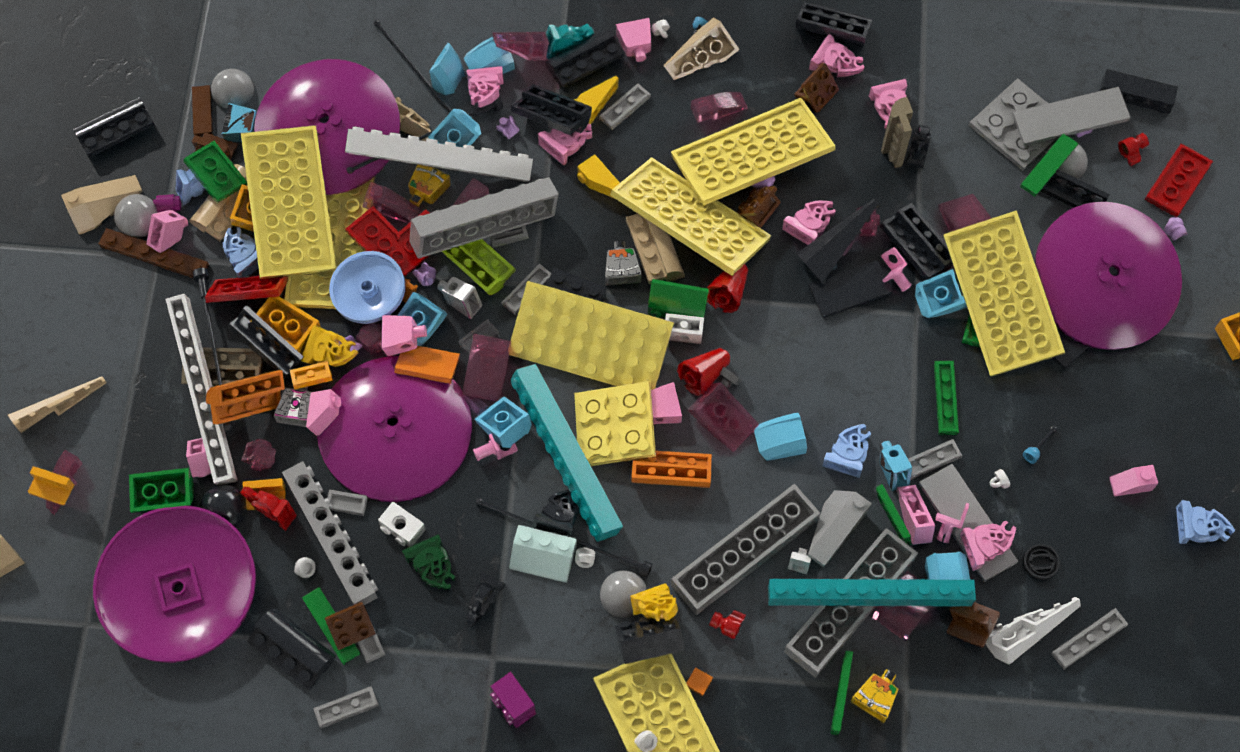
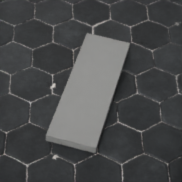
(1071, 116)
(949, 496)

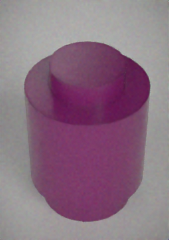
(168, 202)

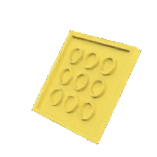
(615, 423)

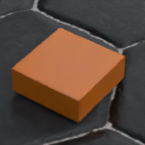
(699, 681)

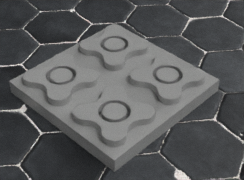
(999, 129)

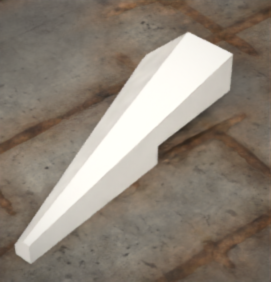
(1015, 638)

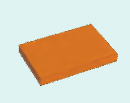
(428, 364)

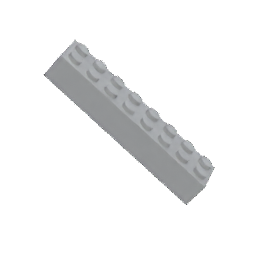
(483, 217)
(745, 549)
(834, 625)

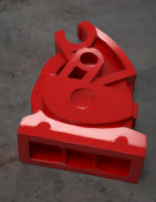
(270, 506)

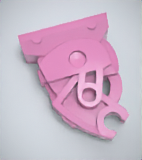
(837, 58)
(484, 85)
(886, 95)
(563, 145)
(808, 222)
(986, 542)

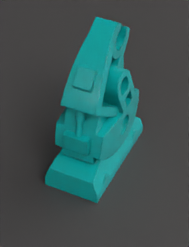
(566, 37)

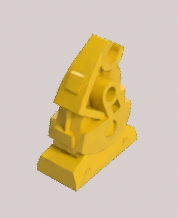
(325, 346)
(655, 603)

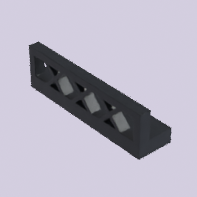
(1069, 191)
(264, 344)

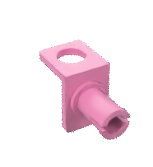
(896, 273)
(493, 448)
(949, 523)

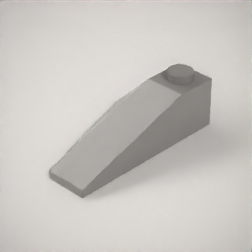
(837, 521)

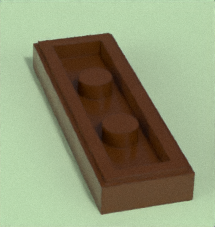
(202, 110)

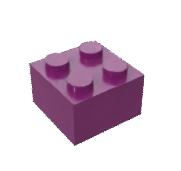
(513, 700)

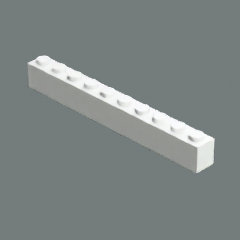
(438, 155)
(199, 384)

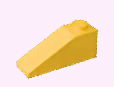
(598, 96)
(597, 176)

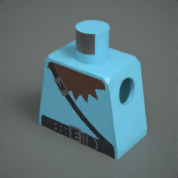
(238, 121)
(895, 465)

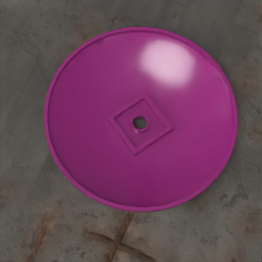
(350, 99)
(1083, 294)
(398, 459)
(152, 556)

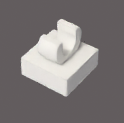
(799, 561)

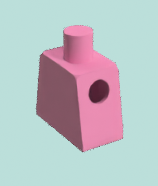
(635, 38)
(165, 230)
(400, 334)
(665, 405)

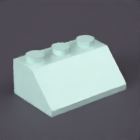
(542, 553)

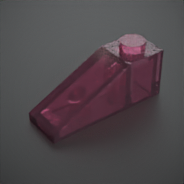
(523, 44)
(390, 203)

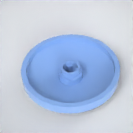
(367, 287)

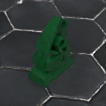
(428, 560)

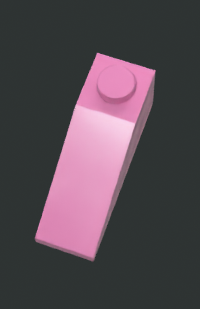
(915, 515)

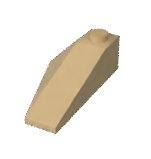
(704, 48)
(96, 202)

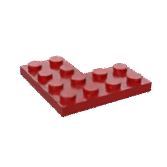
(376, 234)

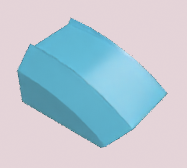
(488, 55)
(447, 71)
(456, 128)
(940, 295)
(424, 313)
(505, 422)
(781, 437)
(947, 566)

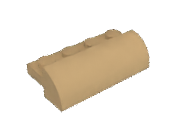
(214, 216)
(654, 250)

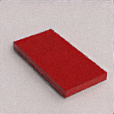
(1178, 180)
(245, 288)

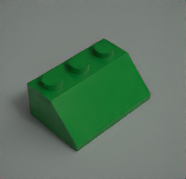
(676, 299)
(160, 490)

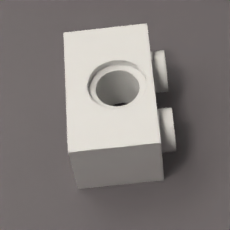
(686, 328)
(393, 516)

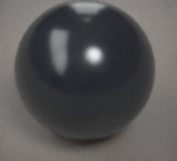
(225, 502)

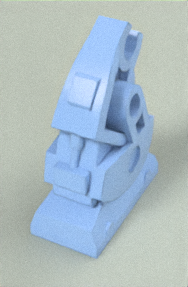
(187, 186)
(241, 251)
(847, 453)
(1199, 524)

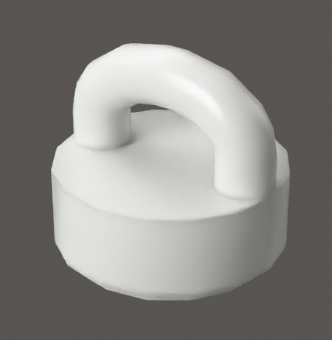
(660, 28)
(1002, 479)
(585, 557)
(305, 567)
(646, 741)

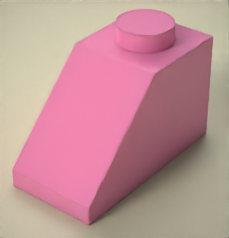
(322, 410)
(197, 458)
(1134, 481)

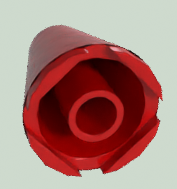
(728, 290)
(703, 370)

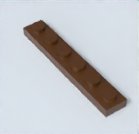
(140, 250)

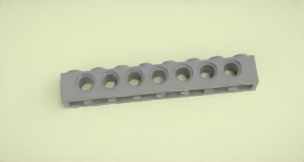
(295, 477)

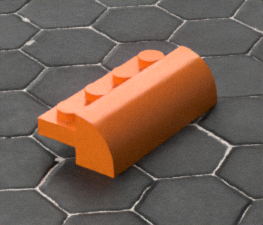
(245, 397)
(673, 469)

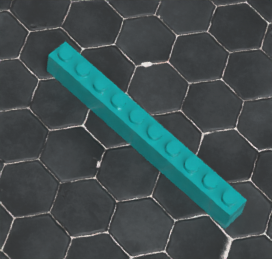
(566, 453)
(870, 592)

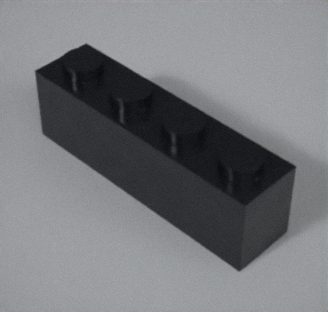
(1141, 91)

